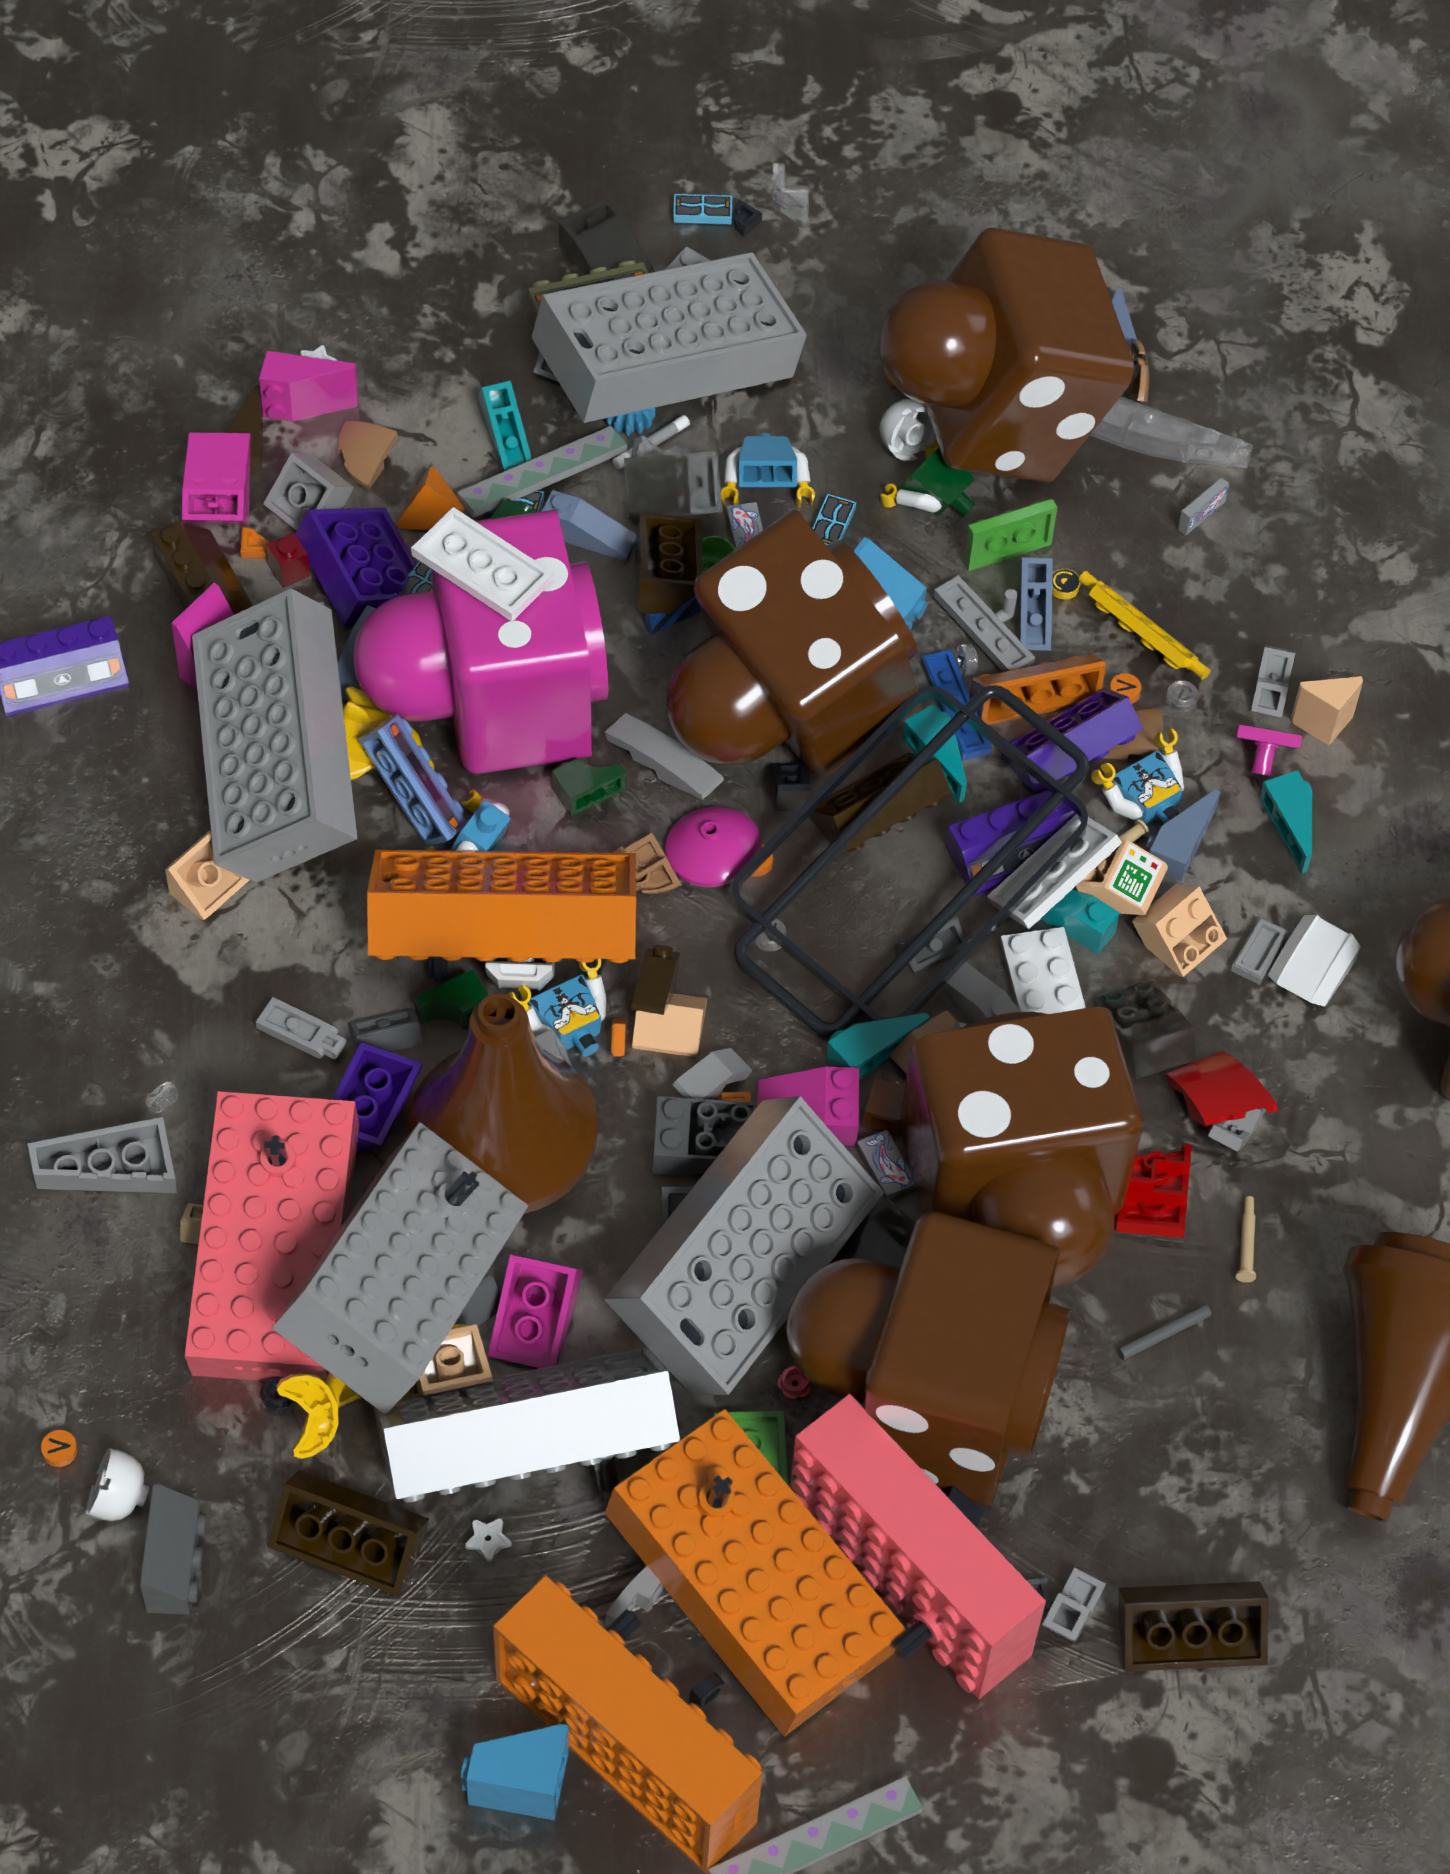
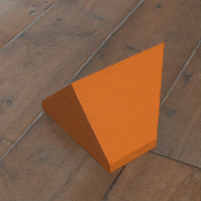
(428, 503)

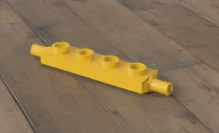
(1134, 620)

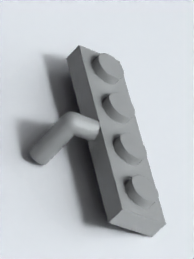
(985, 626)

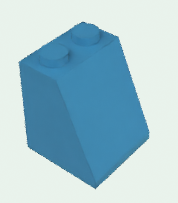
(899, 584)
(518, 1772)

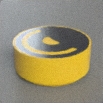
(1065, 584)

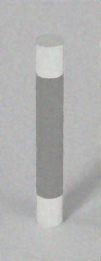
(657, 438)

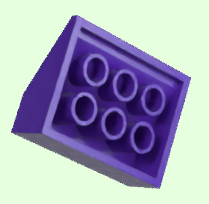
(356, 557)

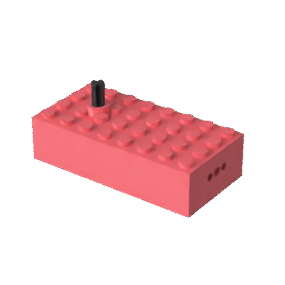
(269, 1213)
(916, 1549)

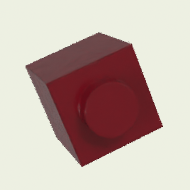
(288, 560)

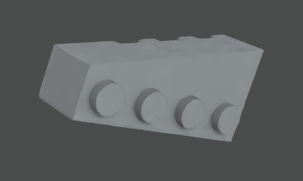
(107, 1159)

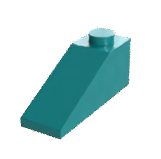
(504, 424)
(921, 729)
(1290, 810)
(1084, 919)
(871, 1043)

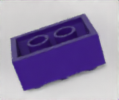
(379, 1087)

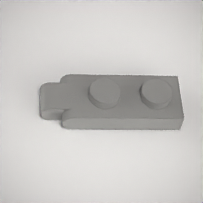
(300, 1030)

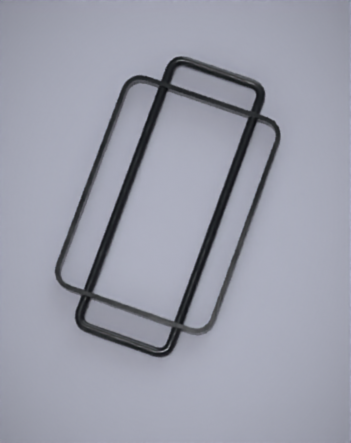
(964, 714)

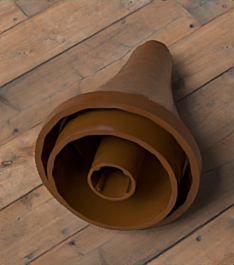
(511, 1106)
(1401, 1363)

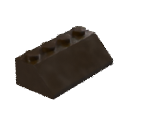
(666, 561)
(195, 562)
(920, 792)
(347, 1532)
(1193, 1626)

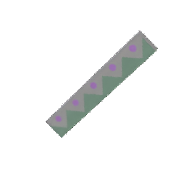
(542, 471)
(828, 1833)

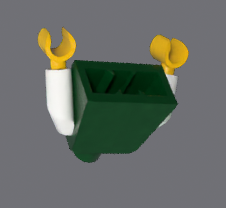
(932, 487)

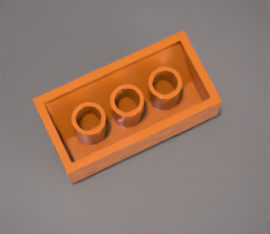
(1042, 687)

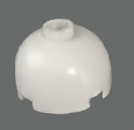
(906, 429)
(117, 1487)

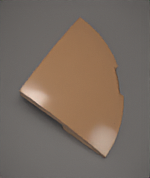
(1140, 380)
(364, 450)
(1144, 741)
(653, 868)

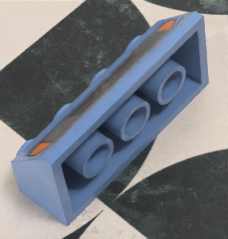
(413, 780)

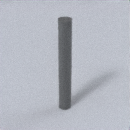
(1164, 1331)

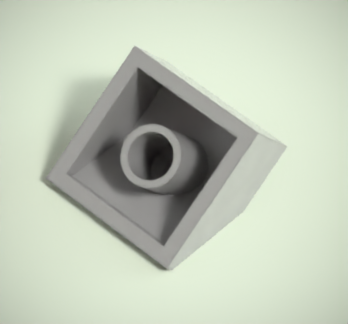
(306, 486)

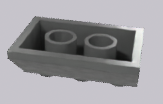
(172, 1552)

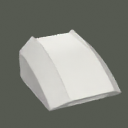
(1315, 960)
(510, 974)

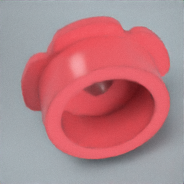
(785, 1383)

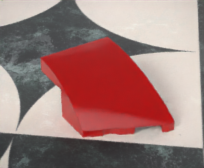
(1220, 1089)
(1157, 1194)

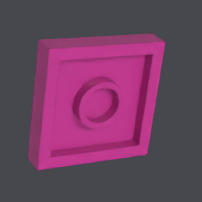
(1266, 744)

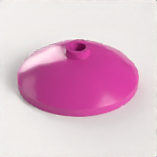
(715, 857)

